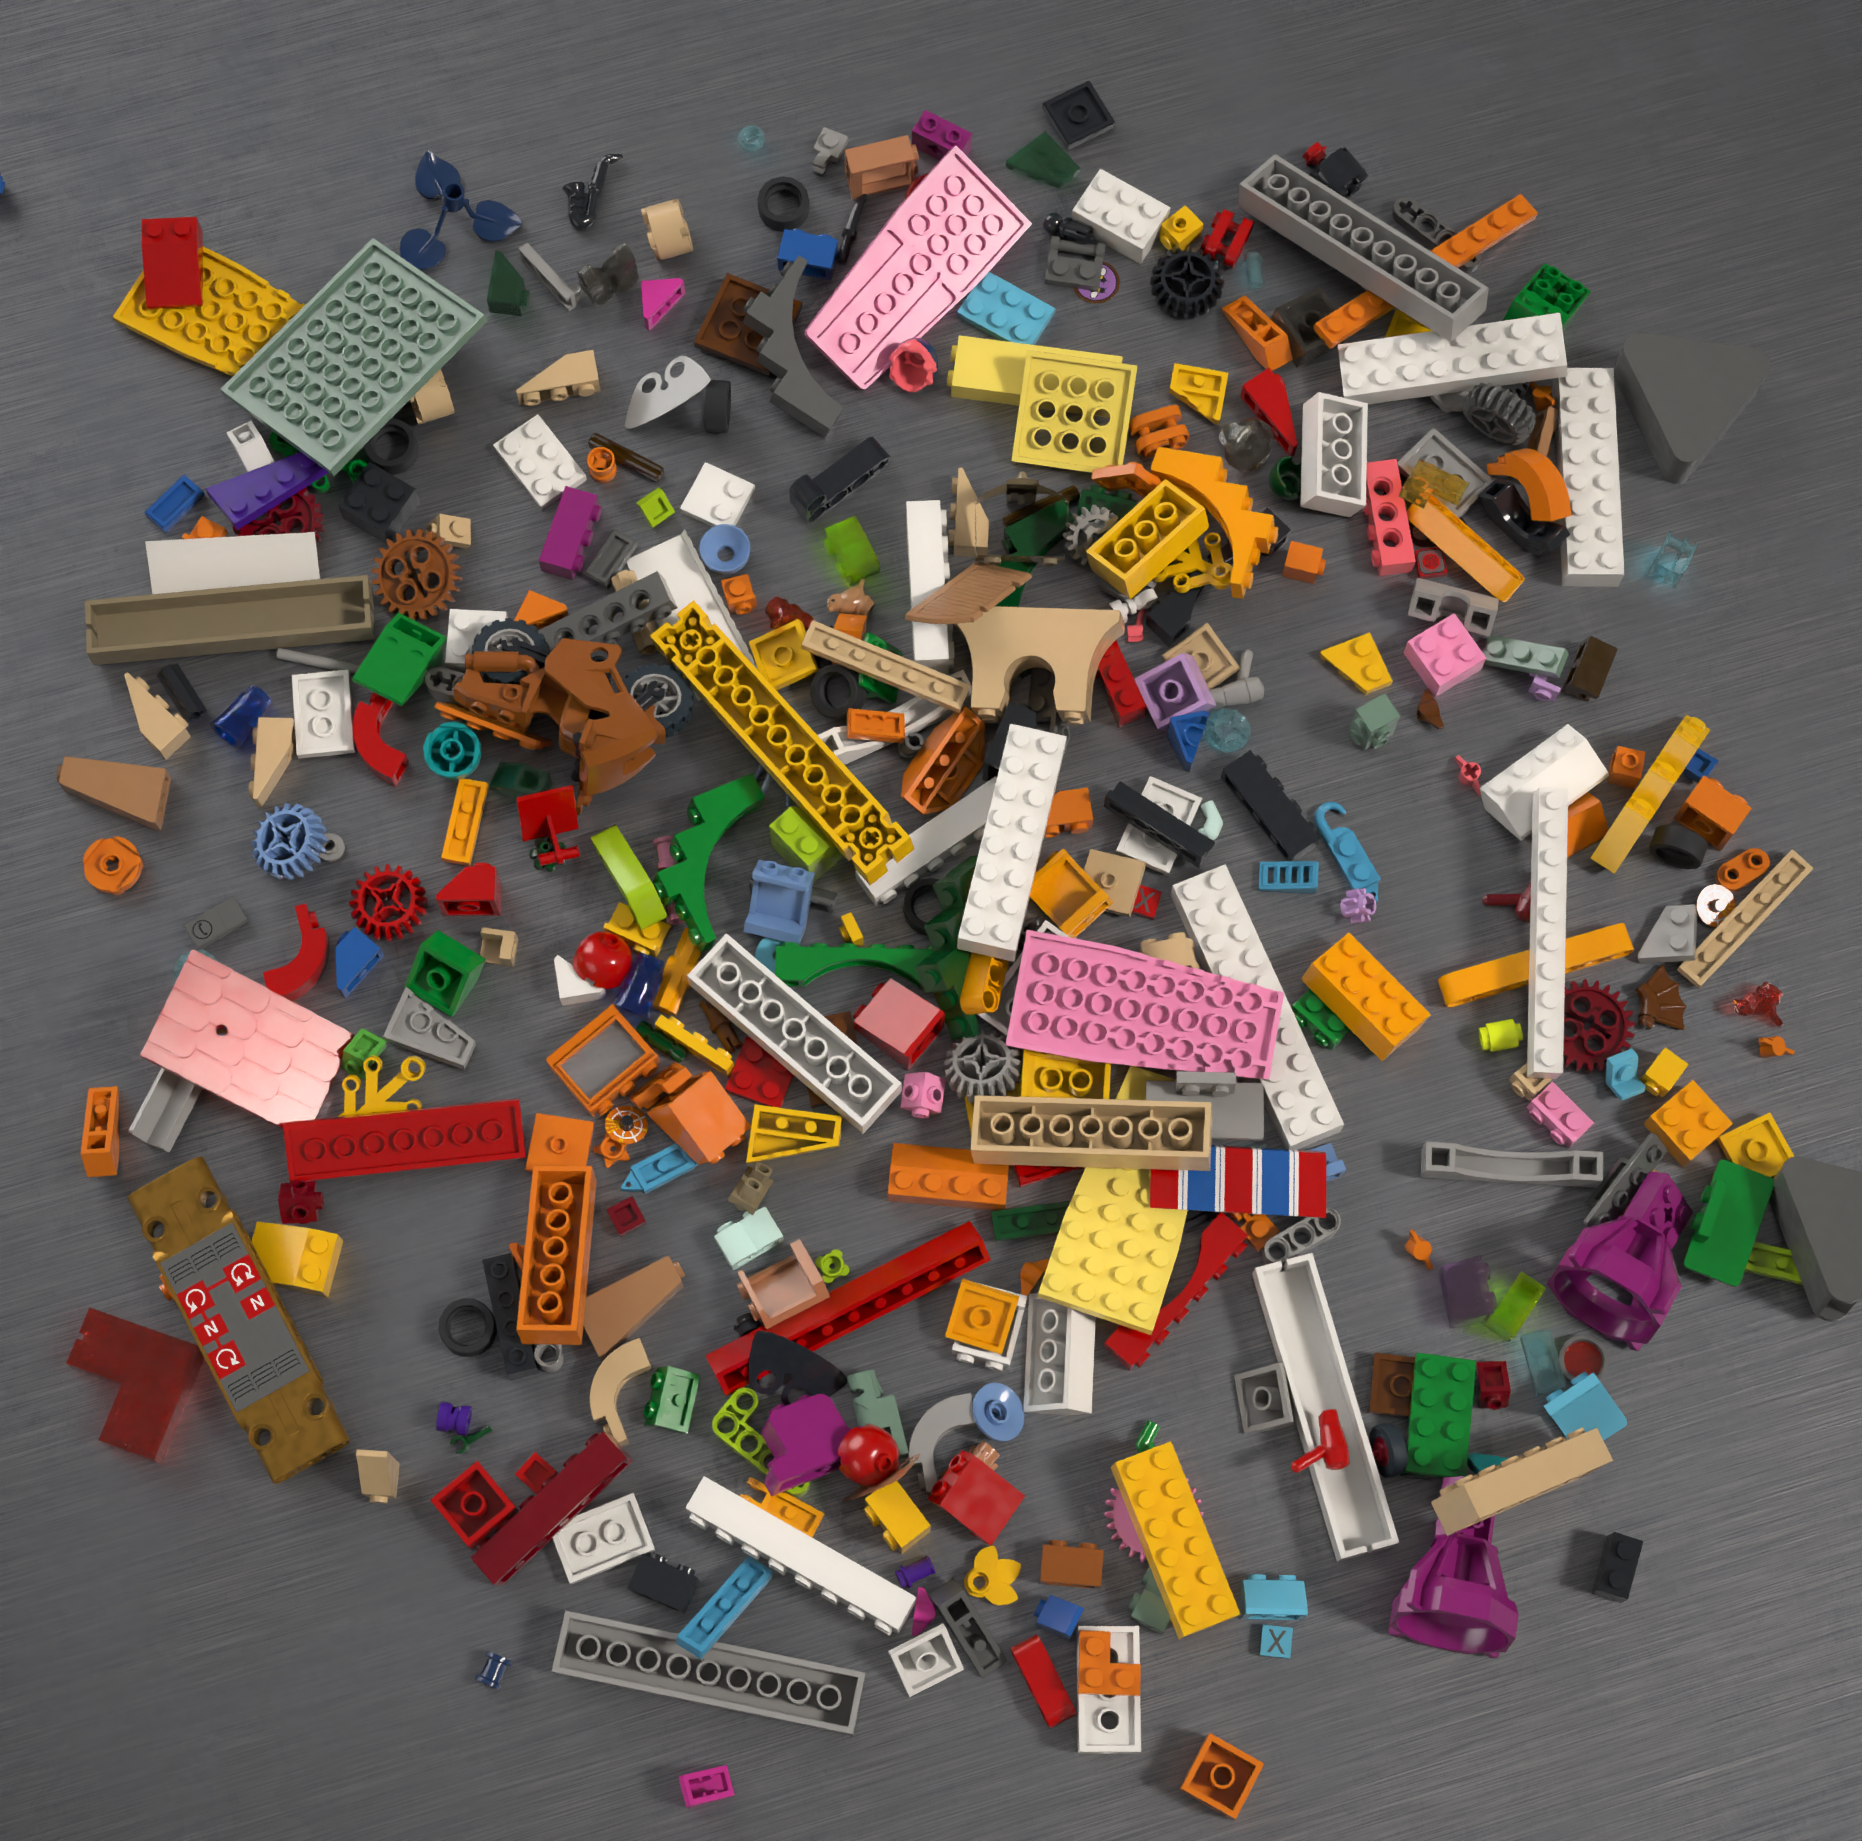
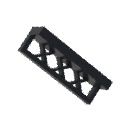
(1158, 824)

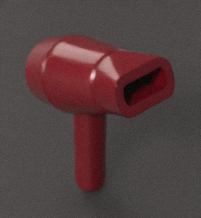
(1521, 900)

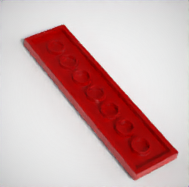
(404, 1140)

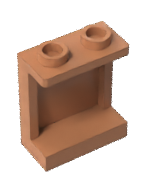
(783, 1287)

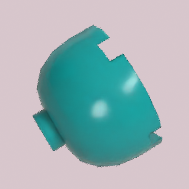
(452, 751)

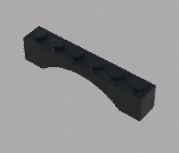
(1173, 614)

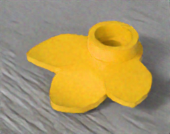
(997, 1576)

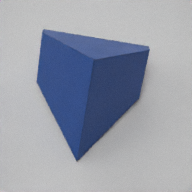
(1185, 735)

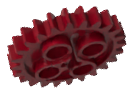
(301, 504)
(1598, 1003)

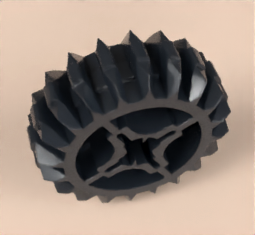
(1165, 283)

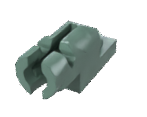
(876, 1409)

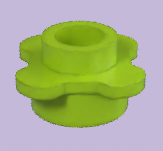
(835, 1258)

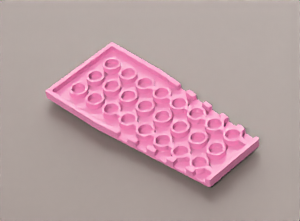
(1139, 1010)

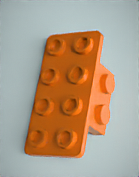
(501, 730)

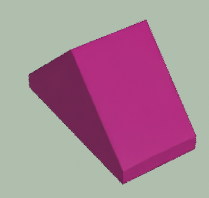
(659, 298)
(706, 1786)

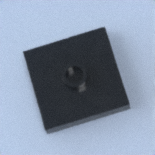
(1078, 115)

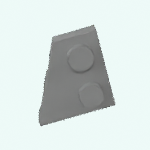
(1672, 936)

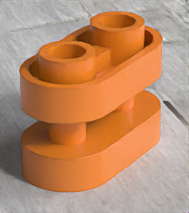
(1172, 437)

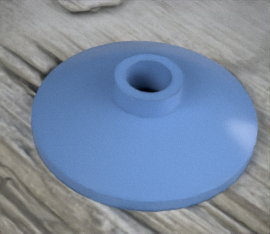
(1005, 1407)

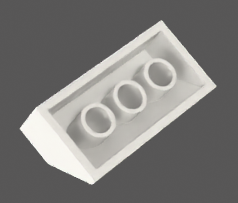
(1558, 762)
(1058, 1359)

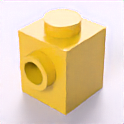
(1180, 230)

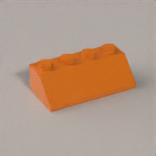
(945, 1178)

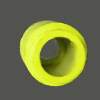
(1500, 1035)

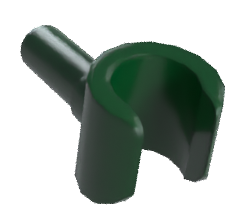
(470, 1439)

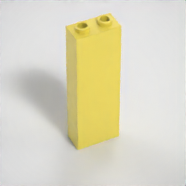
(995, 372)

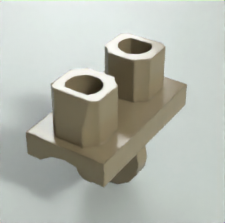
(751, 1188)

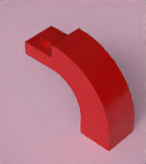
(379, 757)
(309, 964)

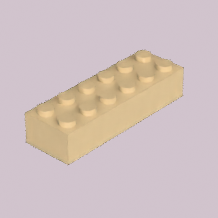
(1520, 1479)

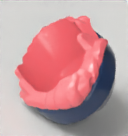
(913, 365)

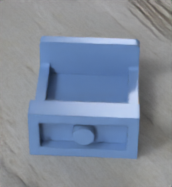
(779, 901)

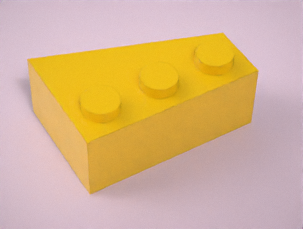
(790, 1132)

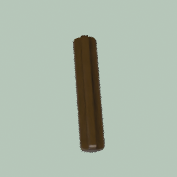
(628, 458)
(1070, 493)

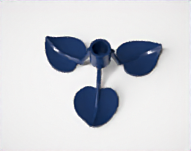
(439, 178)

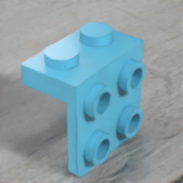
(1585, 1406)

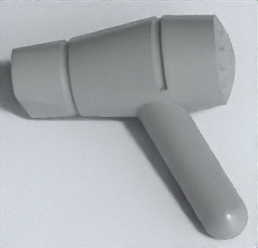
(1243, 690)

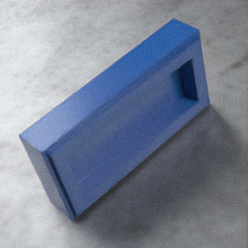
(174, 503)

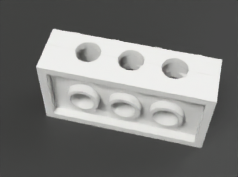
(1126, 1737)

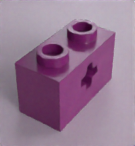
(937, 136)

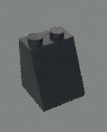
(1016, 714)

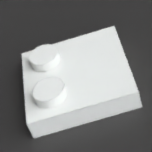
(717, 497)

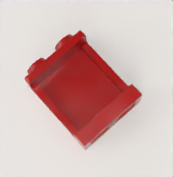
(976, 1497)

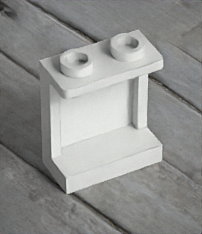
(994, 1361)

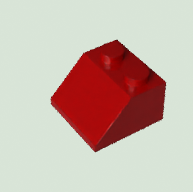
(472, 892)

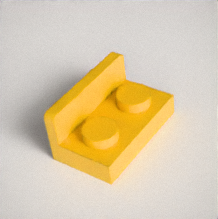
(645, 941)

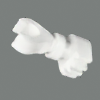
(1139, 602)

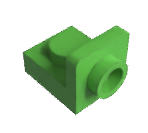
(359, 1049)

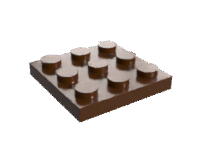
(723, 329)

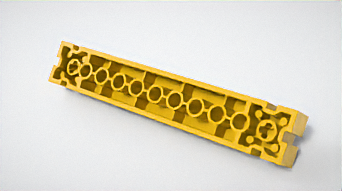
(783, 743)

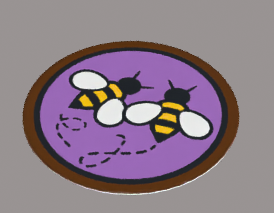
(1107, 289)

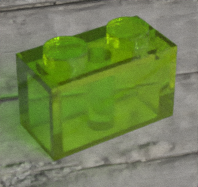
(851, 550)
(1515, 1306)

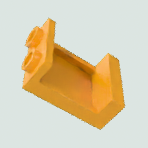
(1068, 894)

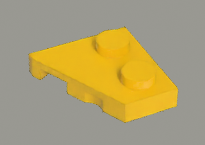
(1200, 389)
(1360, 663)

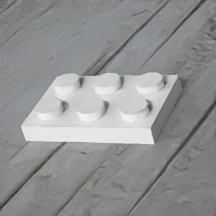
(539, 461)
(323, 714)
(1142, 847)
(603, 1539)

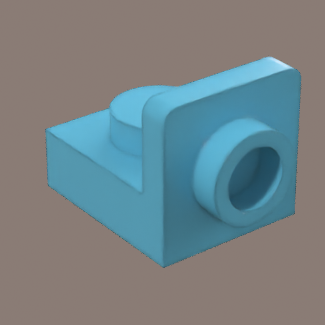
(1622, 1075)

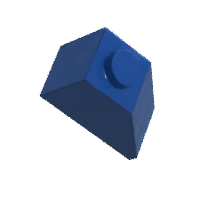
(354, 959)
(1058, 1616)

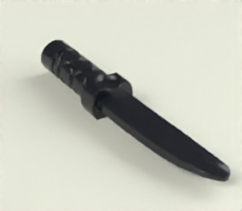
(849, 233)

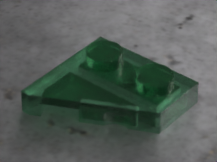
(1045, 161)

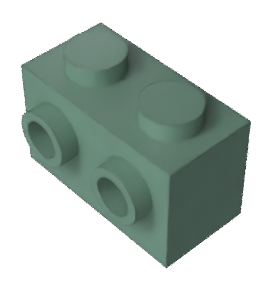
(1374, 723)

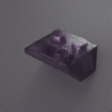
(1467, 1292)

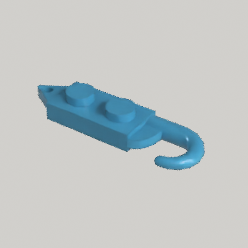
(1347, 852)
(658, 1170)

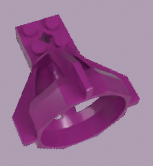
(1633, 1254)
(1457, 1594)

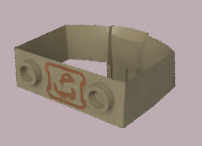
(1019, 491)

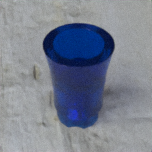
(241, 716)
(640, 985)

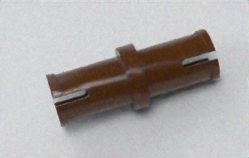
(721, 1027)

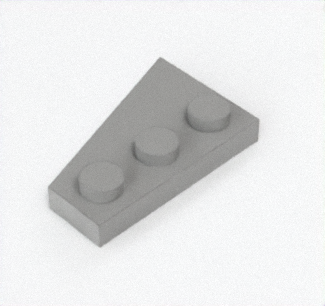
(428, 1033)

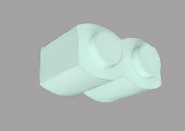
(748, 1237)

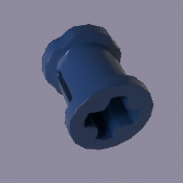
(493, 1670)

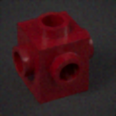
(300, 1202)

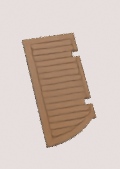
(968, 595)

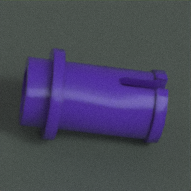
(914, 1572)

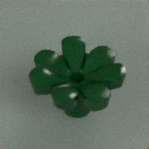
(544, 847)

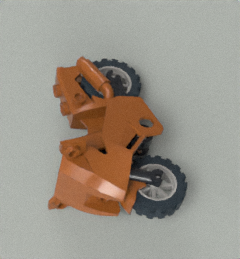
(595, 724)

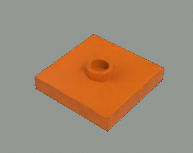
(559, 1142)

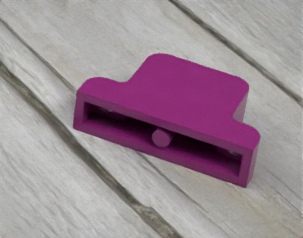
(803, 1442)

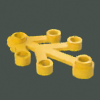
(1194, 562)
(376, 1100)

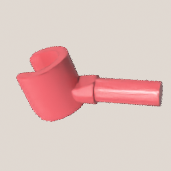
(1135, 632)

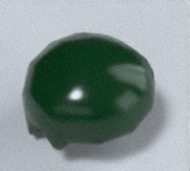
(1286, 479)

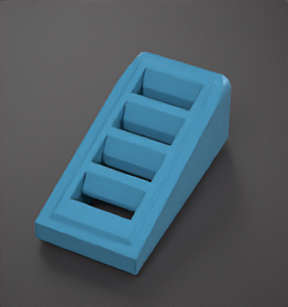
(1289, 866)

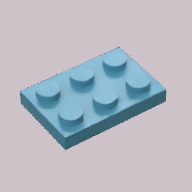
(1005, 311)

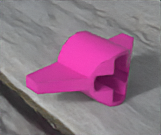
(924, 1612)

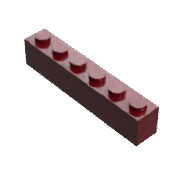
(551, 1508)

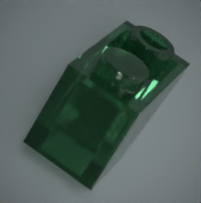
(519, 780)

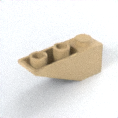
(567, 377)
(964, 515)
(157, 725)
(274, 751)

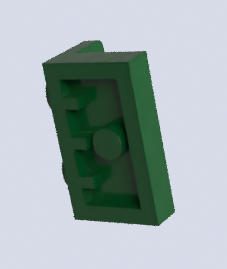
(1118, 504)

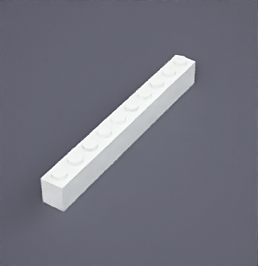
(1547, 933)

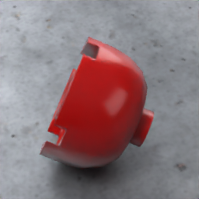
(603, 959)
(868, 1455)

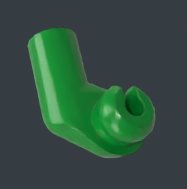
(1146, 1437)

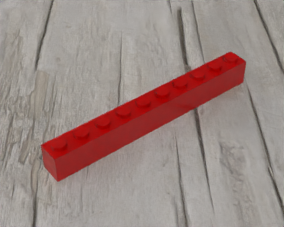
(861, 1300)

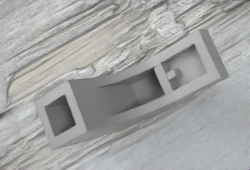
(939, 1420)

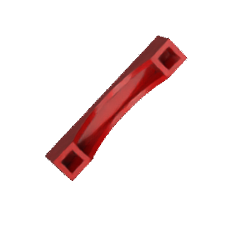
(1216, 1247)

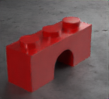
(1121, 689)

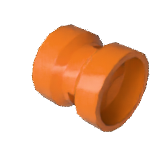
(600, 458)

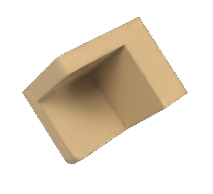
(498, 946)

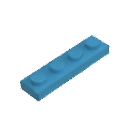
(724, 1607)

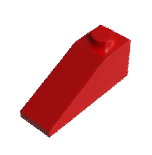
(1269, 402)

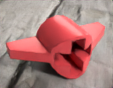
(1469, 774)

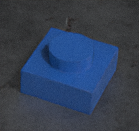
(1700, 765)

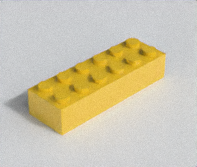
(1175, 1540)

